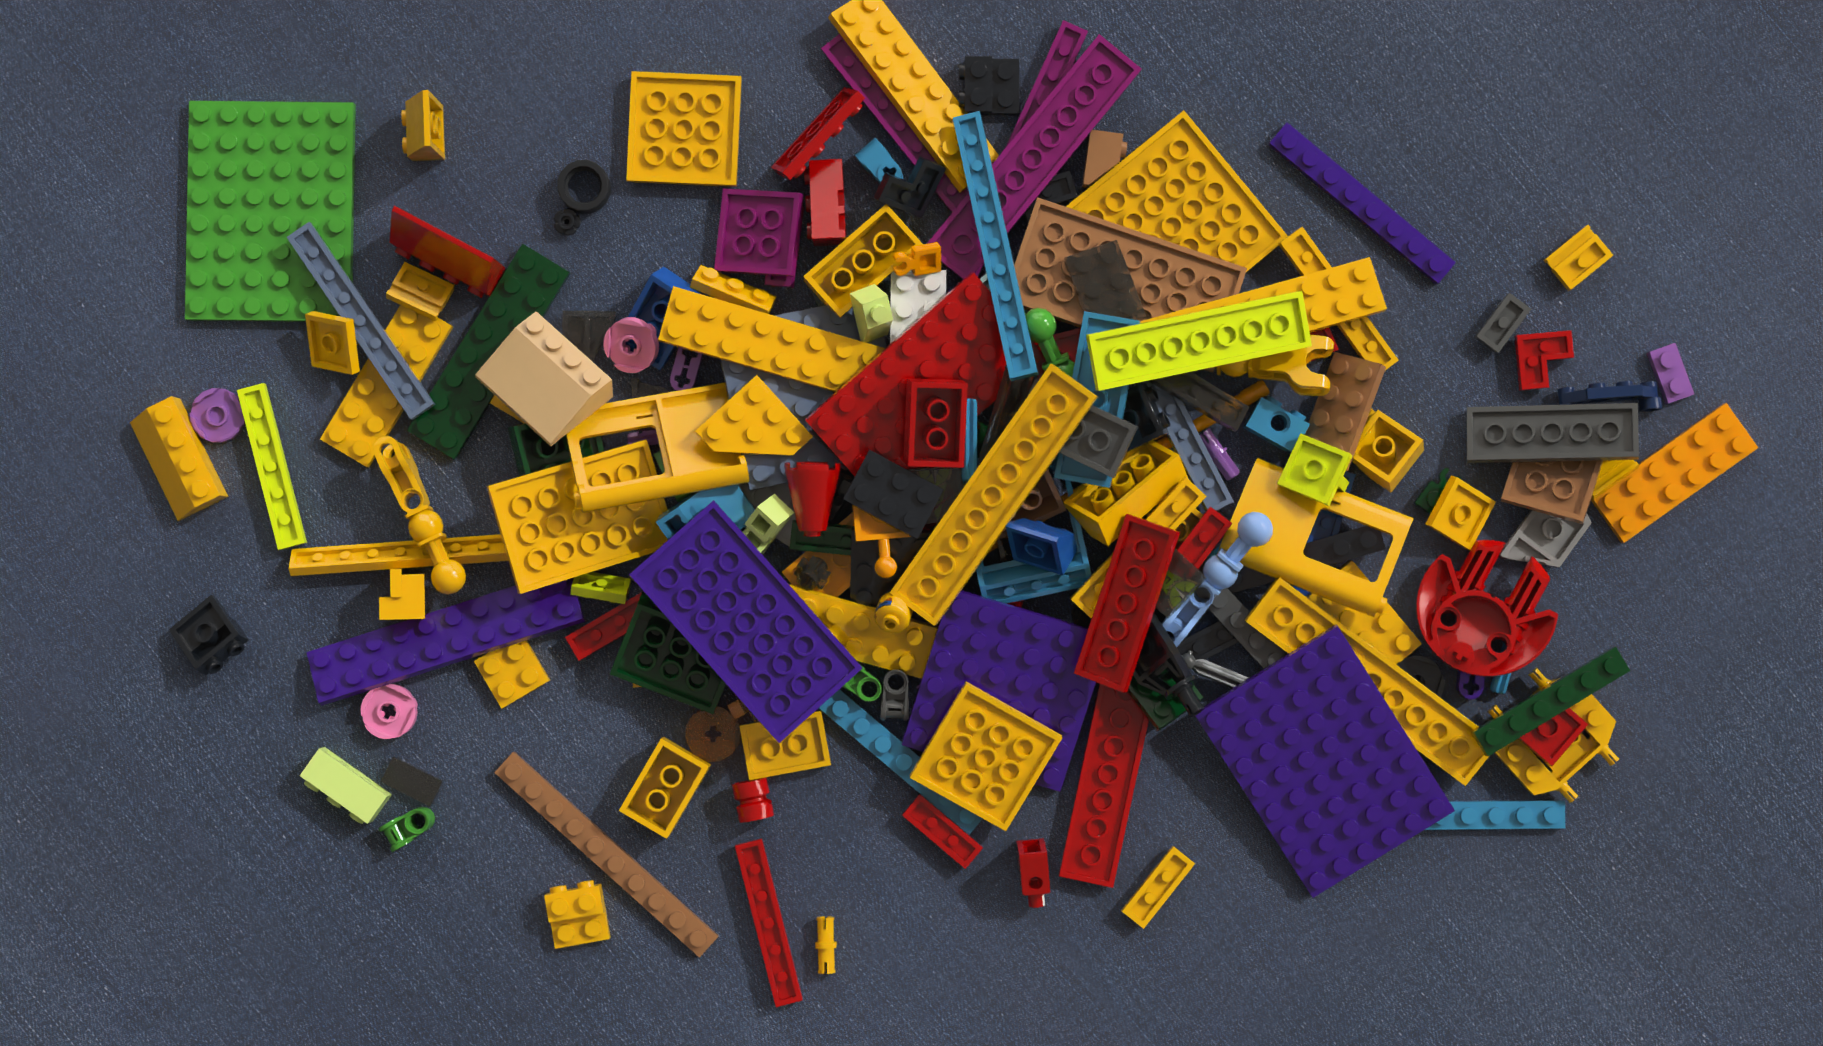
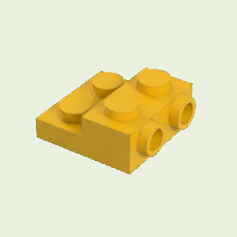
(577, 914)

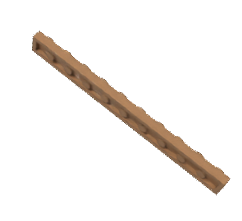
(606, 854)

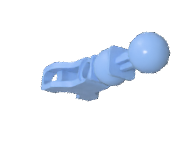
(1221, 573)

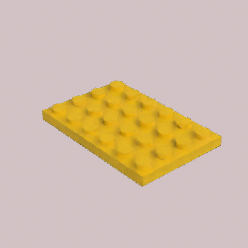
(555, 540)

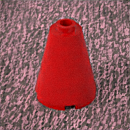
(812, 494)

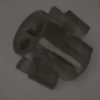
(812, 573)

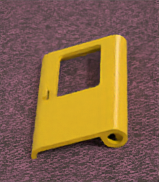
(686, 459)
(1292, 524)

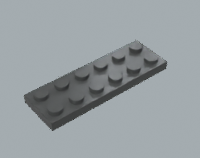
(1552, 433)

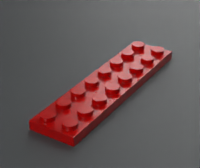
(1104, 789)

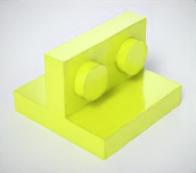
(1315, 470)

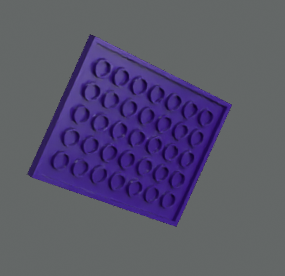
(1324, 761)

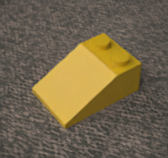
(423, 128)

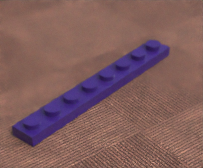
(1361, 203)

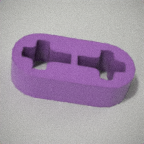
(678, 368)

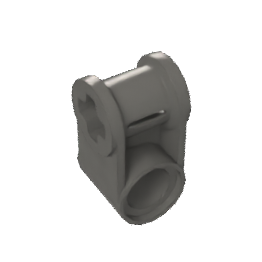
(895, 698)

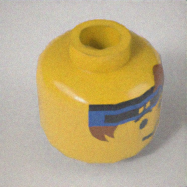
(892, 612)

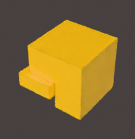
(405, 598)

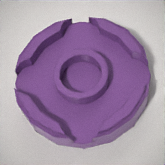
(217, 415)

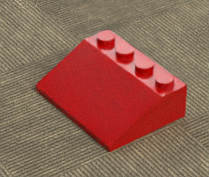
(444, 253)

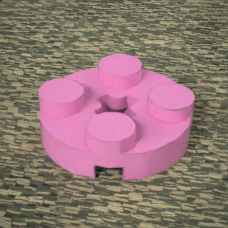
(644, 337)
(397, 725)

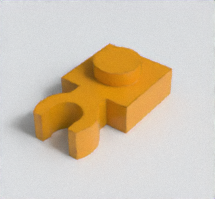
(921, 261)

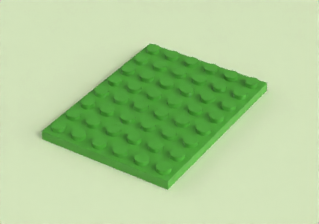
(251, 184)

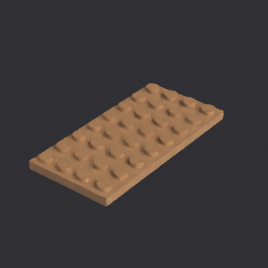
(1162, 272)

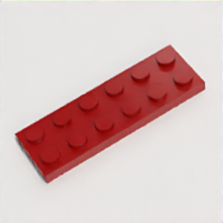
(1126, 603)

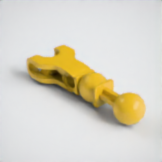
(1288, 367)
(424, 524)

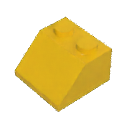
(1386, 451)

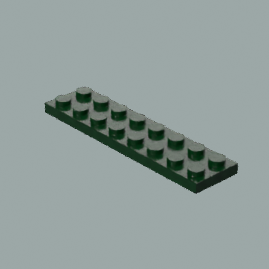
(460, 398)

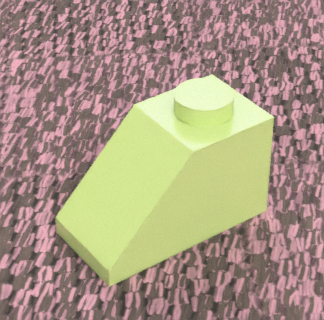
(871, 312)

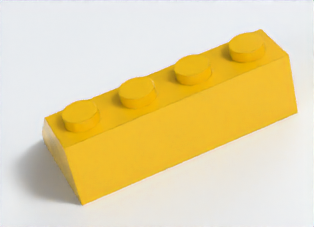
(861, 260)
(178, 457)
(1139, 486)

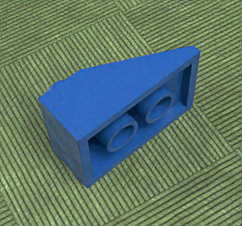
(652, 308)

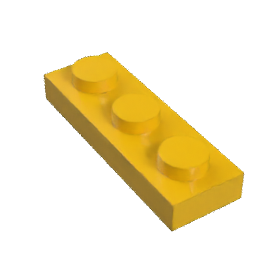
(731, 290)
(1158, 887)

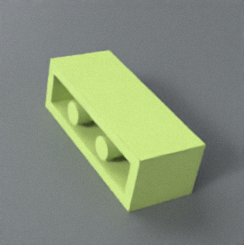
(345, 786)

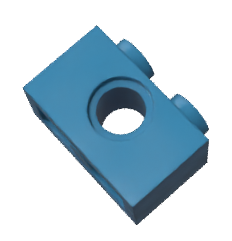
(1260, 424)

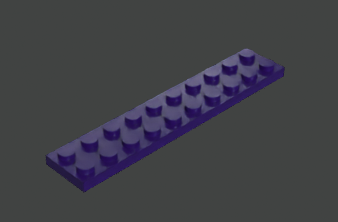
(441, 639)

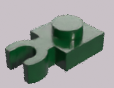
(1432, 492)

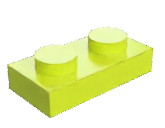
(601, 587)

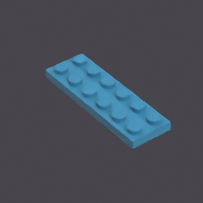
(1109, 400)

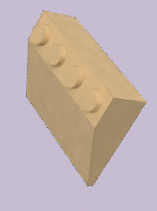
(545, 379)

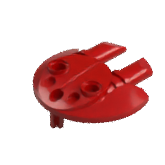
(1482, 617)

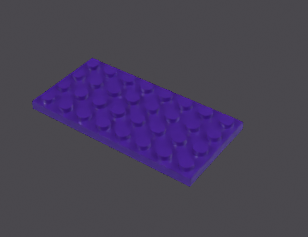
(745, 621)

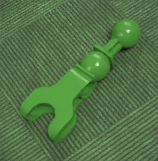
(1041, 330)

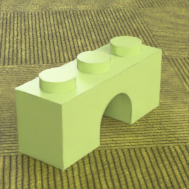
(767, 522)

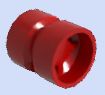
(753, 800)

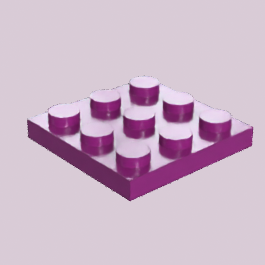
(758, 232)

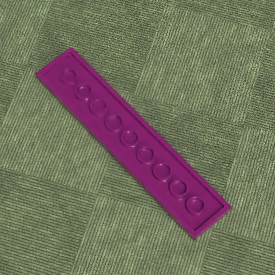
(1041, 148)

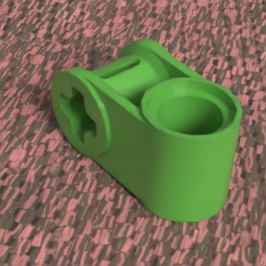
(856, 684)
(404, 830)

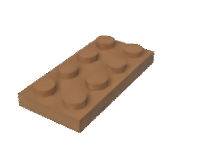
(1343, 411)

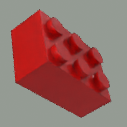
(935, 423)

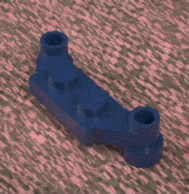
(1645, 393)

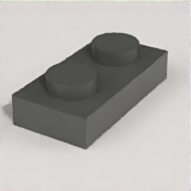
(1502, 323)

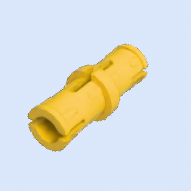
(825, 945)

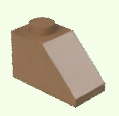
(1102, 155)

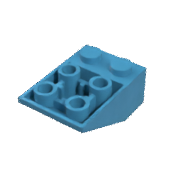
(729, 498)

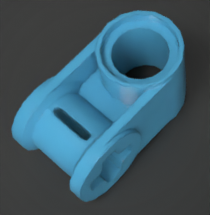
(877, 160)

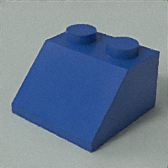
(1041, 545)

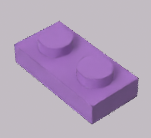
(1670, 373)

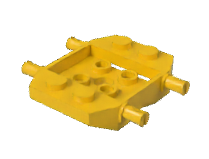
(1532, 771)

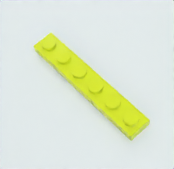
(271, 466)

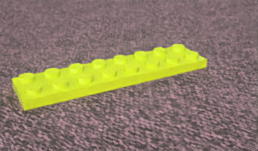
(1198, 340)

